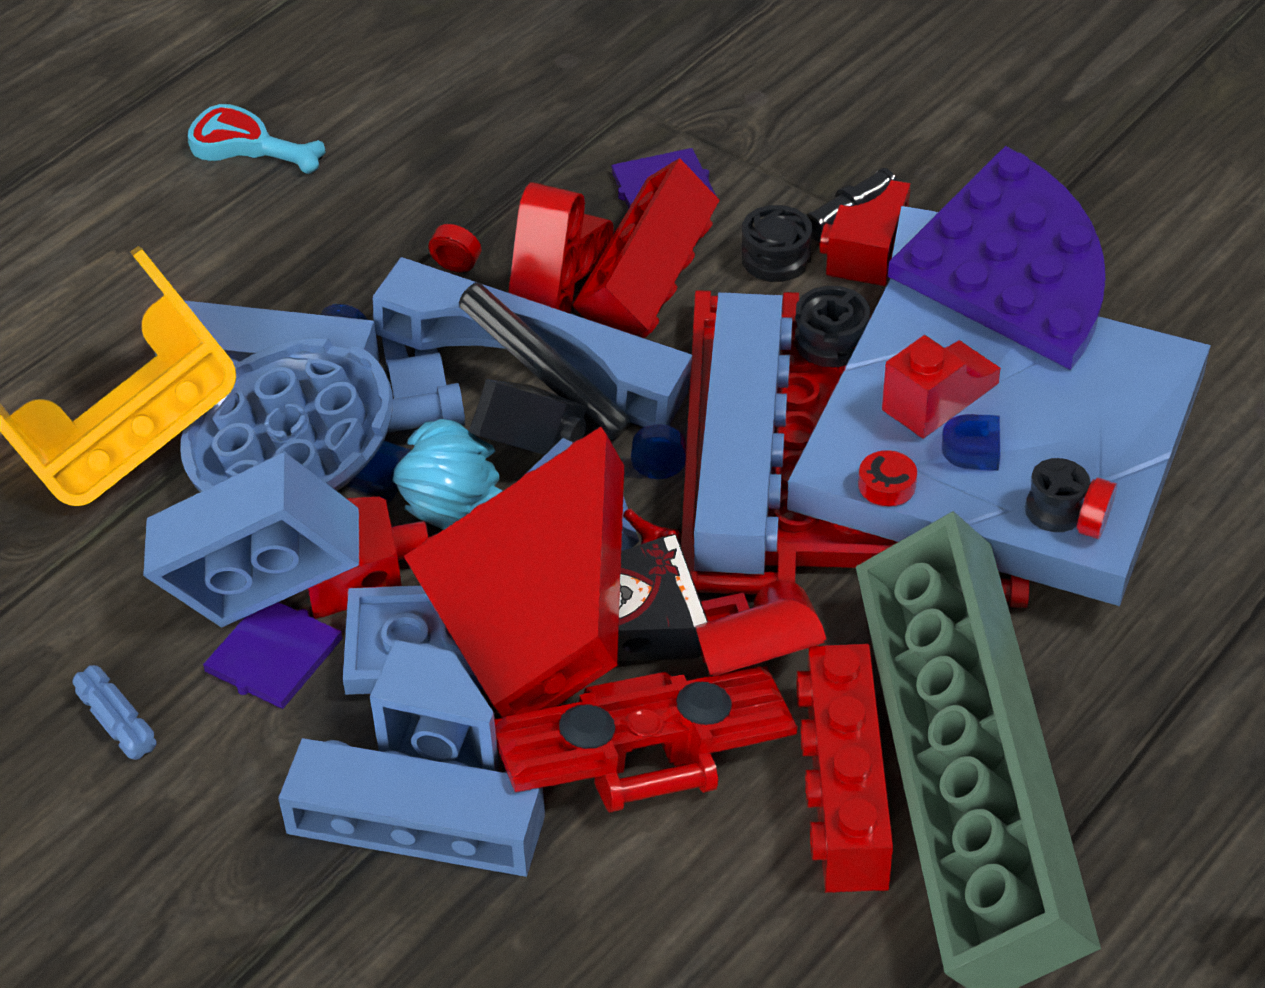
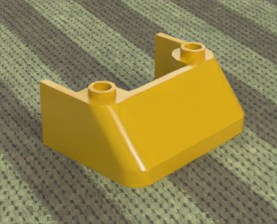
(136, 417)

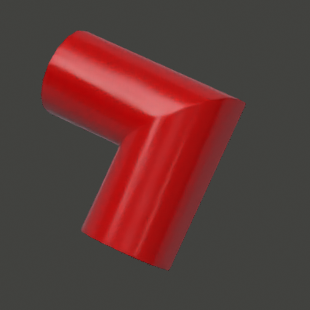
(775, 626)

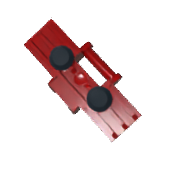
(638, 712)

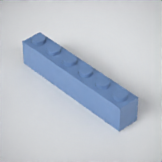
(740, 436)

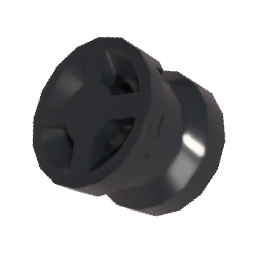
(1056, 494)

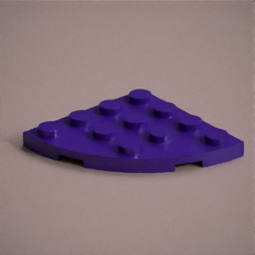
(1013, 259)

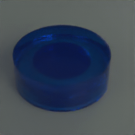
(658, 451)

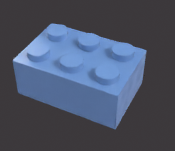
(252, 540)

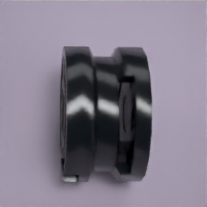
(777, 244)
(830, 325)

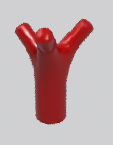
(648, 530)

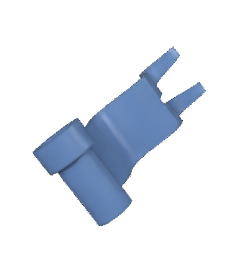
(420, 388)

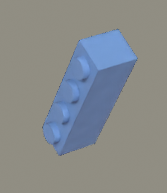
(250, 330)
(411, 807)

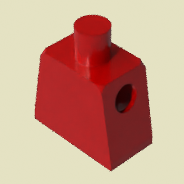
(378, 557)

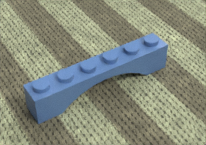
(640, 376)

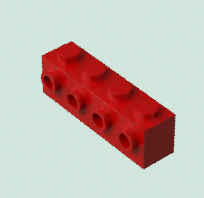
(648, 251)
(847, 769)

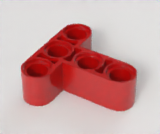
(555, 245)

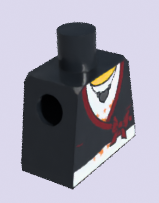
(658, 603)

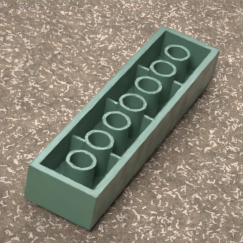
(974, 761)

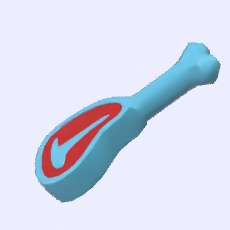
(234, 131)

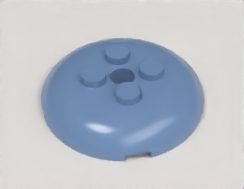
(317, 410)

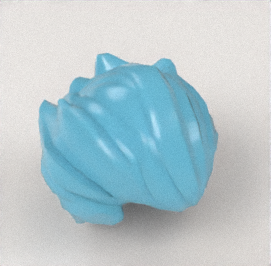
(445, 473)

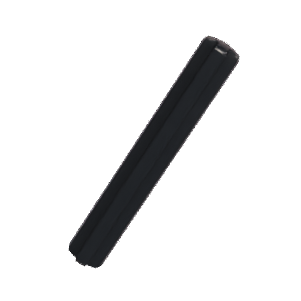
(542, 359)

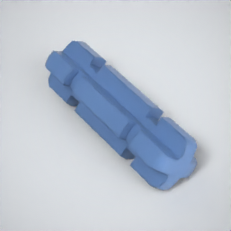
(114, 712)

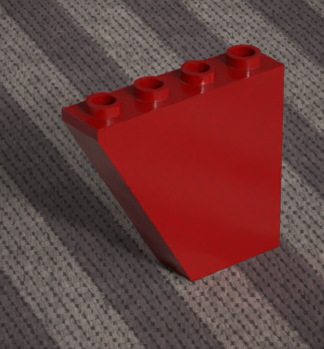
(535, 579)

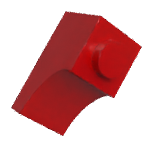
(864, 236)
(934, 383)

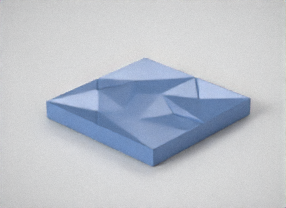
(1110, 414)

